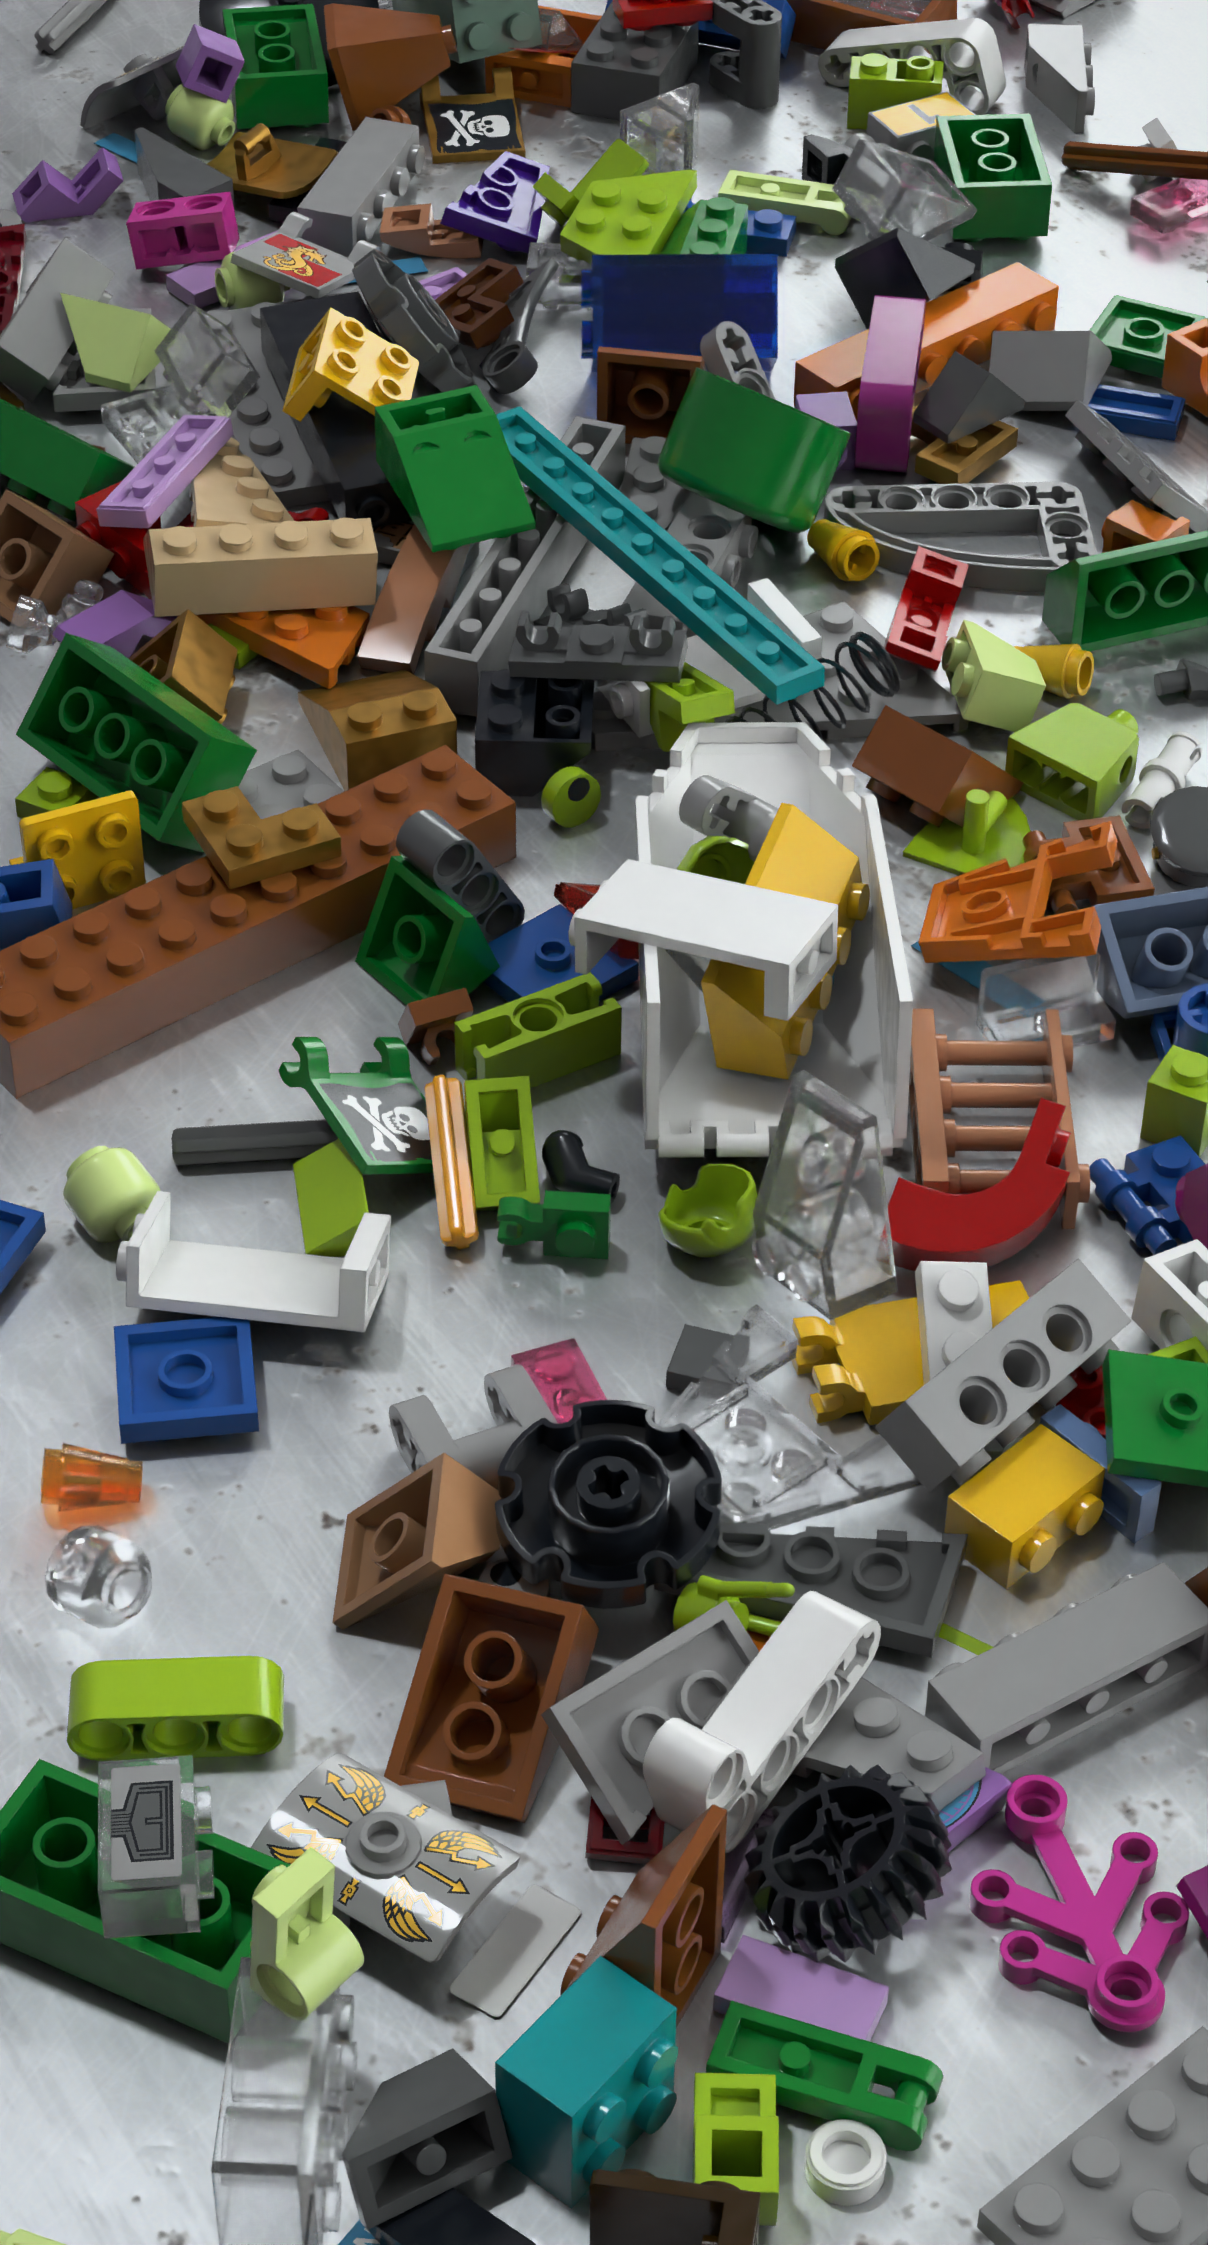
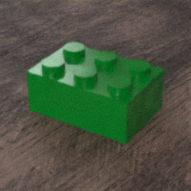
(999, 171)

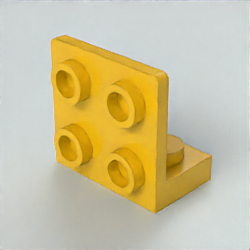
(351, 362)
(92, 846)

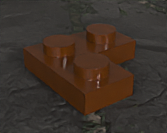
(478, 303)

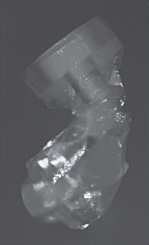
(35, 627)

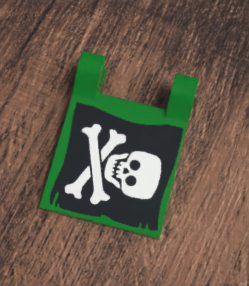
(372, 1112)

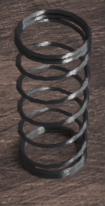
(890, 675)

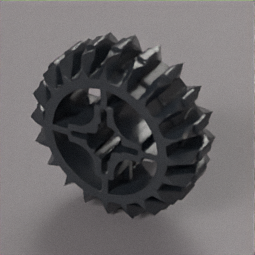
(848, 1863)

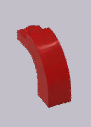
(990, 1222)

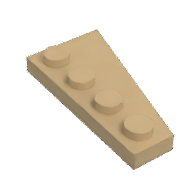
(233, 492)

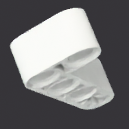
(945, 43)
(763, 1720)

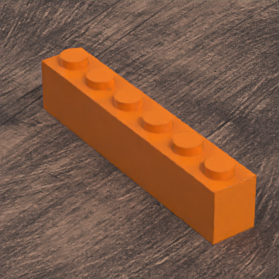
(957, 322)

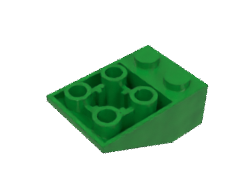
(452, 468)

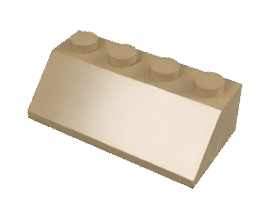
(261, 566)

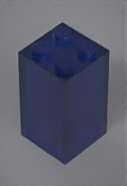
(676, 300)

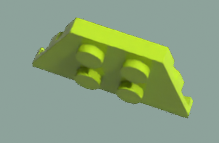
(627, 215)

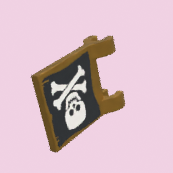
(474, 124)

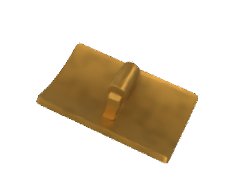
(271, 165)

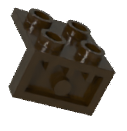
(650, 2210)

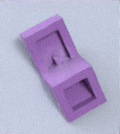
(51, 195)
(116, 622)

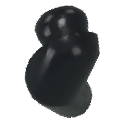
(570, 1170)

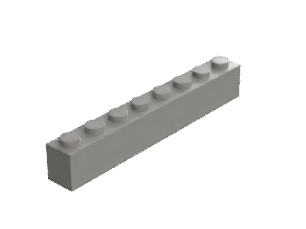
(515, 579)

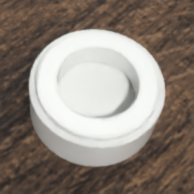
(845, 2162)

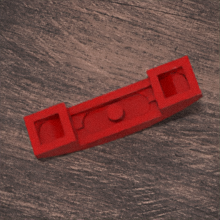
(925, 609)

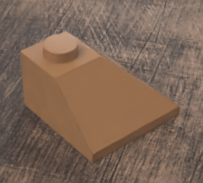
(413, 1535)

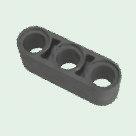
(460, 871)

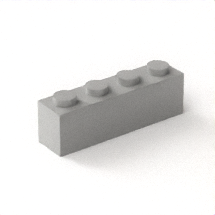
(362, 182)
(1073, 1669)

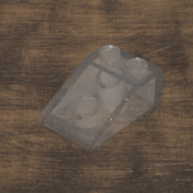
(825, 1203)

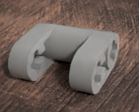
(732, 815)
(513, 1405)

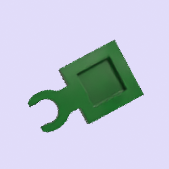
(566, 1223)

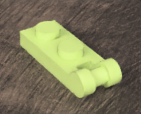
(804, 199)

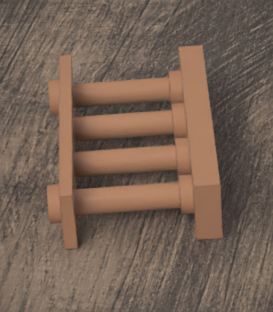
(935, 1095)

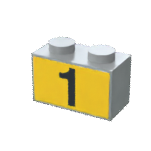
(912, 125)

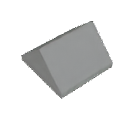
(1049, 366)

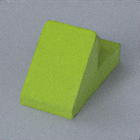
(690, 701)
(501, 1140)

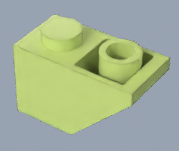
(992, 679)

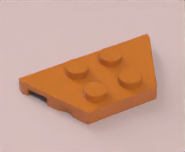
(301, 640)

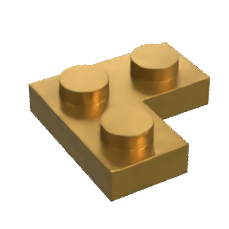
(965, 457)
(255, 848)

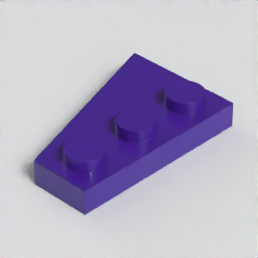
(502, 204)

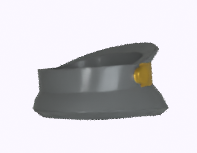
(1181, 835)

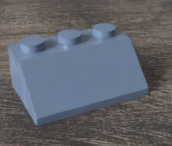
(1152, 951)

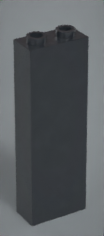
(340, 432)

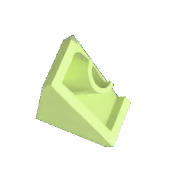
(114, 342)

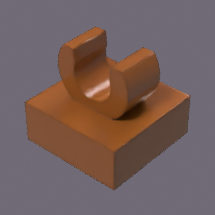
(434, 1019)

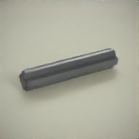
(249, 1142)

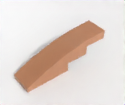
(410, 604)

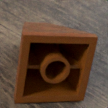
(383, 54)

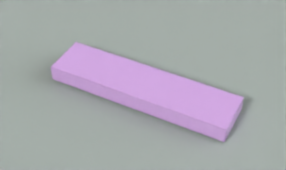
(165, 471)

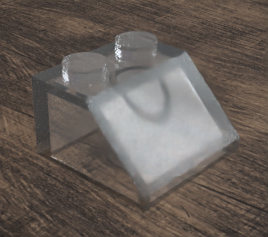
(899, 190)

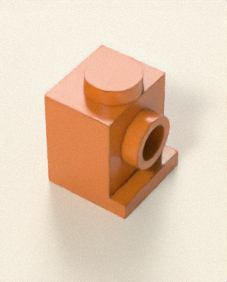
(1139, 525)

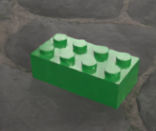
(131, 733)
(56, 1917)

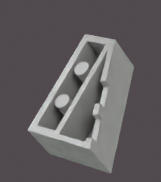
(40, 327)

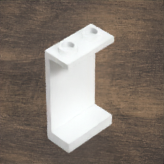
(632, 698)
(716, 920)
(254, 1281)

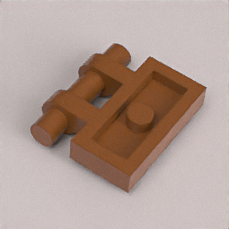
(1117, 883)

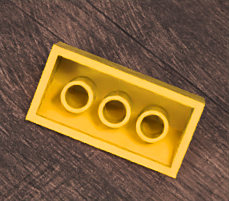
(802, 862)

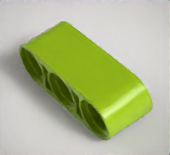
(176, 1708)

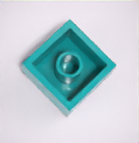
(588, 2080)

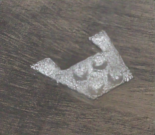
(766, 1456)

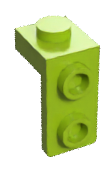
(616, 162)

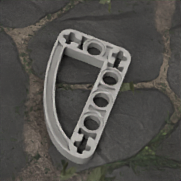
(1036, 506)

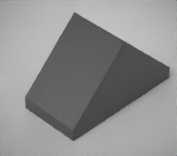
(964, 401)

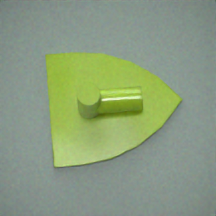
(990, 833)

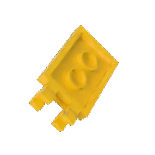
(876, 1354)

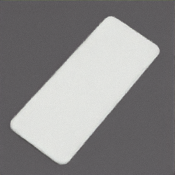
(515, 1951)

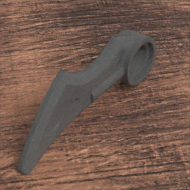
(509, 361)

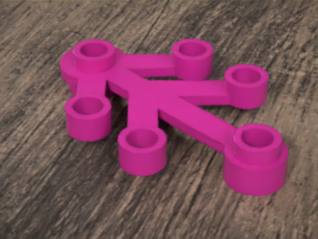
(1080, 1914)

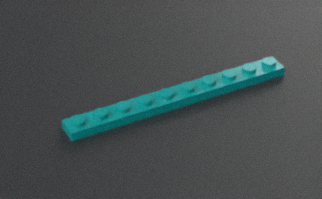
(659, 562)

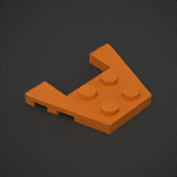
(1002, 909)

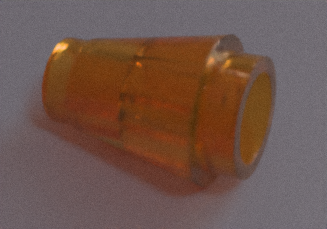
(88, 1478)

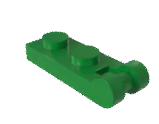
(829, 2072)

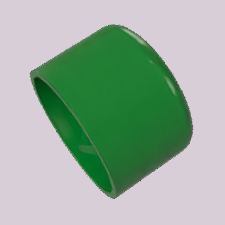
(751, 452)

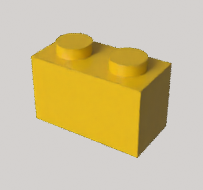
(1026, 1505)

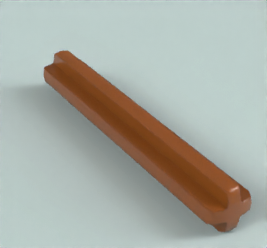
(1136, 160)

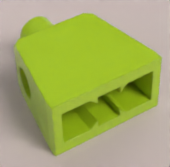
(1075, 759)

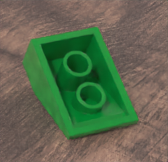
(283, 66)

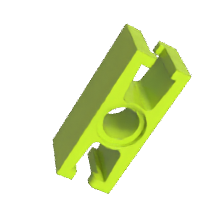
(541, 1034)

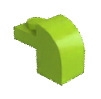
(738, 2135)

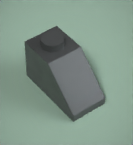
(423, 2137)

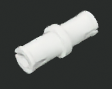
(1161, 777)

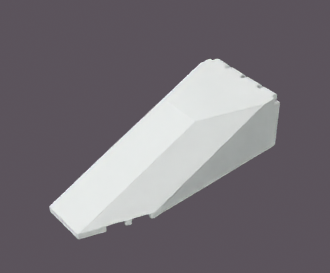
(866, 1029)

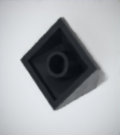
(898, 267)

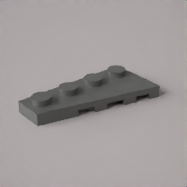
(884, 1578)

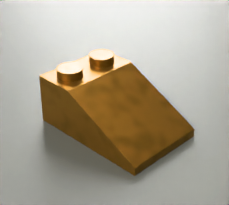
(378, 723)

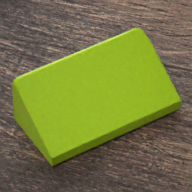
(329, 1200)

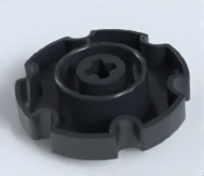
(608, 1503)

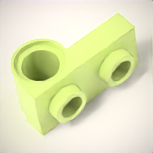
(296, 1941)

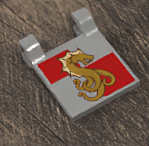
(298, 262)

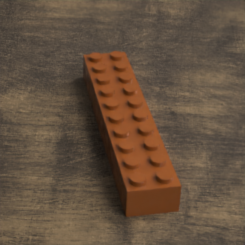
(195, 941)

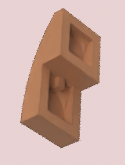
(417, 232)

